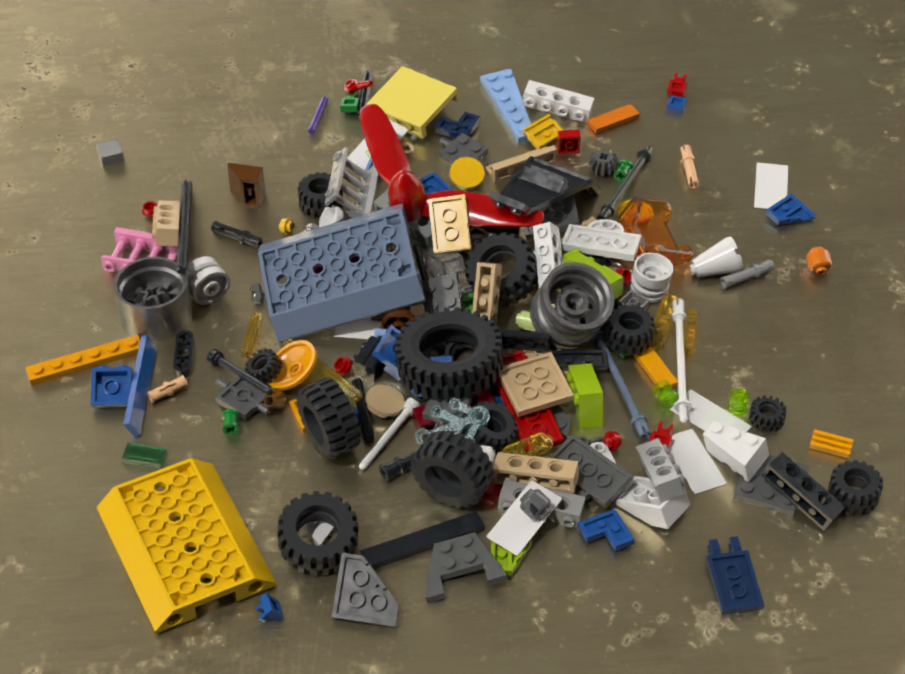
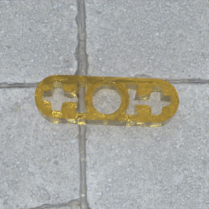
(690, 330)
(535, 450)

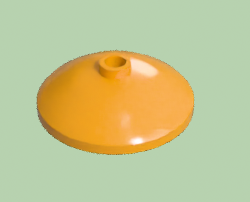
(298, 363)

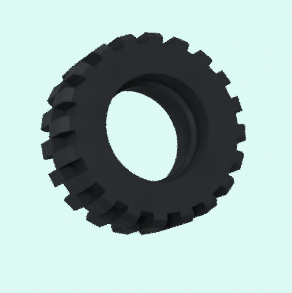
(502, 248)
(328, 418)
(452, 469)
(317, 508)

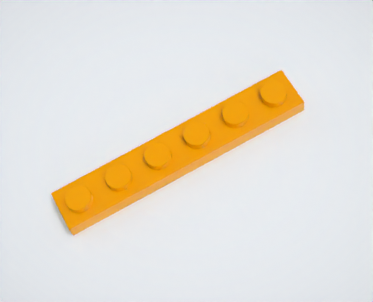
(83, 360)

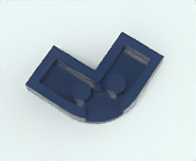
(453, 129)

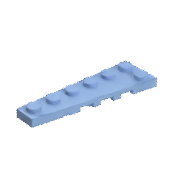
(507, 99)

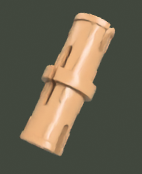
(167, 389)

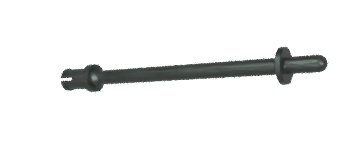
(608, 209)

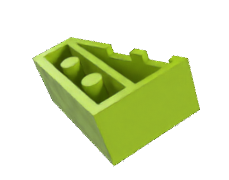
(613, 278)
(587, 395)

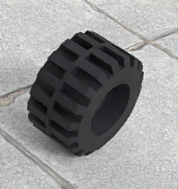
(312, 194)
(629, 330)
(500, 422)
(857, 475)

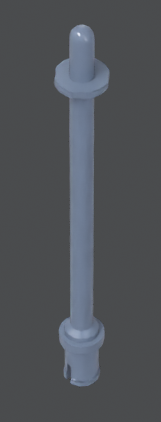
(638, 421)

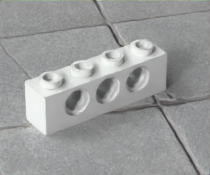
(557, 101)
(547, 250)

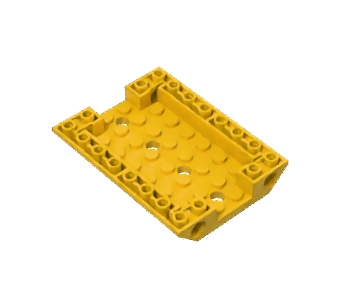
(155, 546)

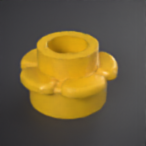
(286, 226)

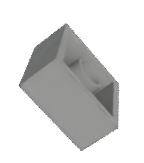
(109, 152)
(635, 298)

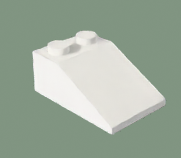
(642, 501)

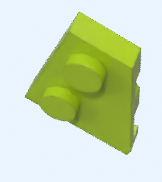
(506, 559)

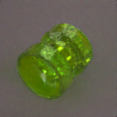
(665, 394)
(738, 401)

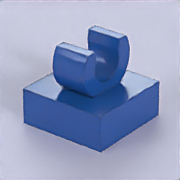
(270, 607)

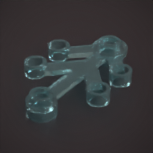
(457, 424)

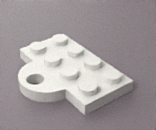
(602, 239)

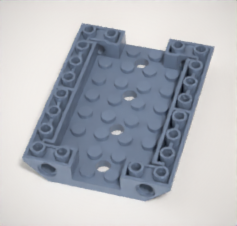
(343, 289)

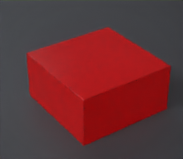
(568, 141)

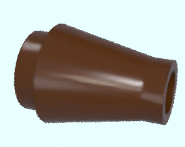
(275, 400)

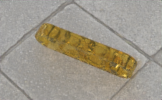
(663, 323)

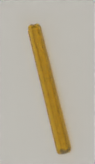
(324, 370)

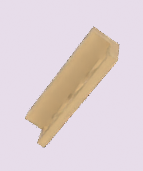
(508, 168)

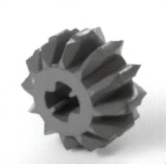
(603, 162)

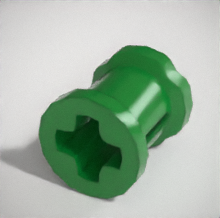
(623, 171)
(230, 419)

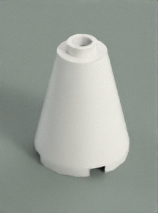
(717, 260)

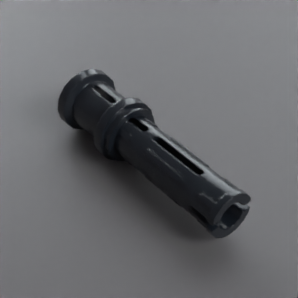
(397, 466)

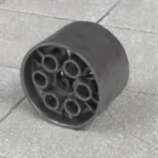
(145, 301)

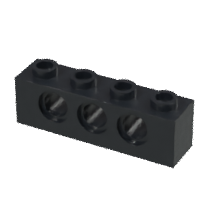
(803, 491)

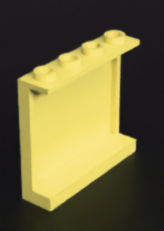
(413, 99)

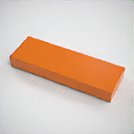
(613, 118)

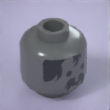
(535, 504)

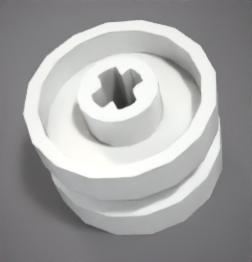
(207, 280)

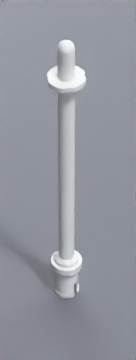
(678, 317)

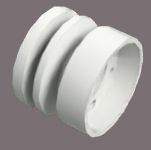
(651, 276)

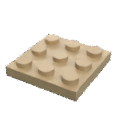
(535, 384)

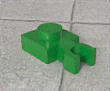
(350, 103)

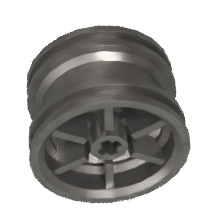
(567, 314)

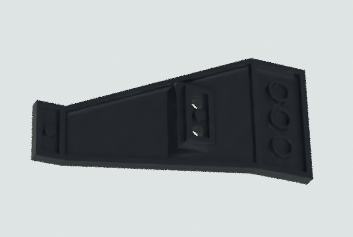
(540, 185)

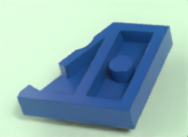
(789, 211)

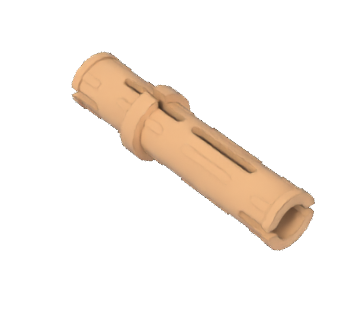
(688, 162)

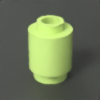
(524, 321)

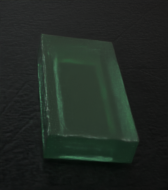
(144, 455)

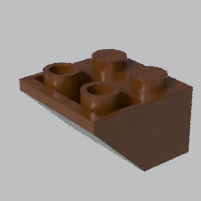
(247, 184)

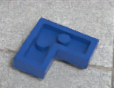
(608, 525)

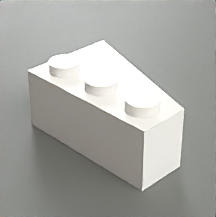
(736, 448)

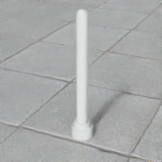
(407, 411)

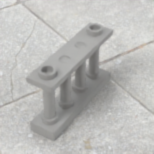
(366, 186)

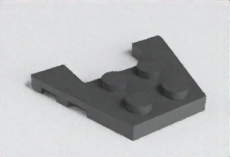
(457, 558)

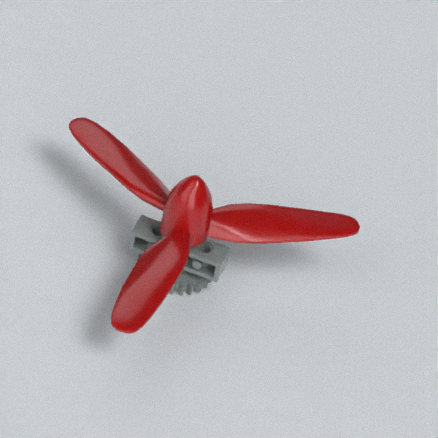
(407, 188)

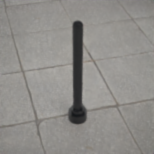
(217, 358)

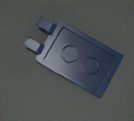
(733, 578)

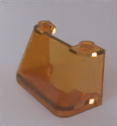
(650, 219)

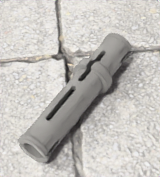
(754, 271)

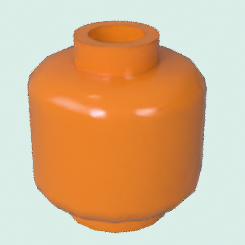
(819, 260)

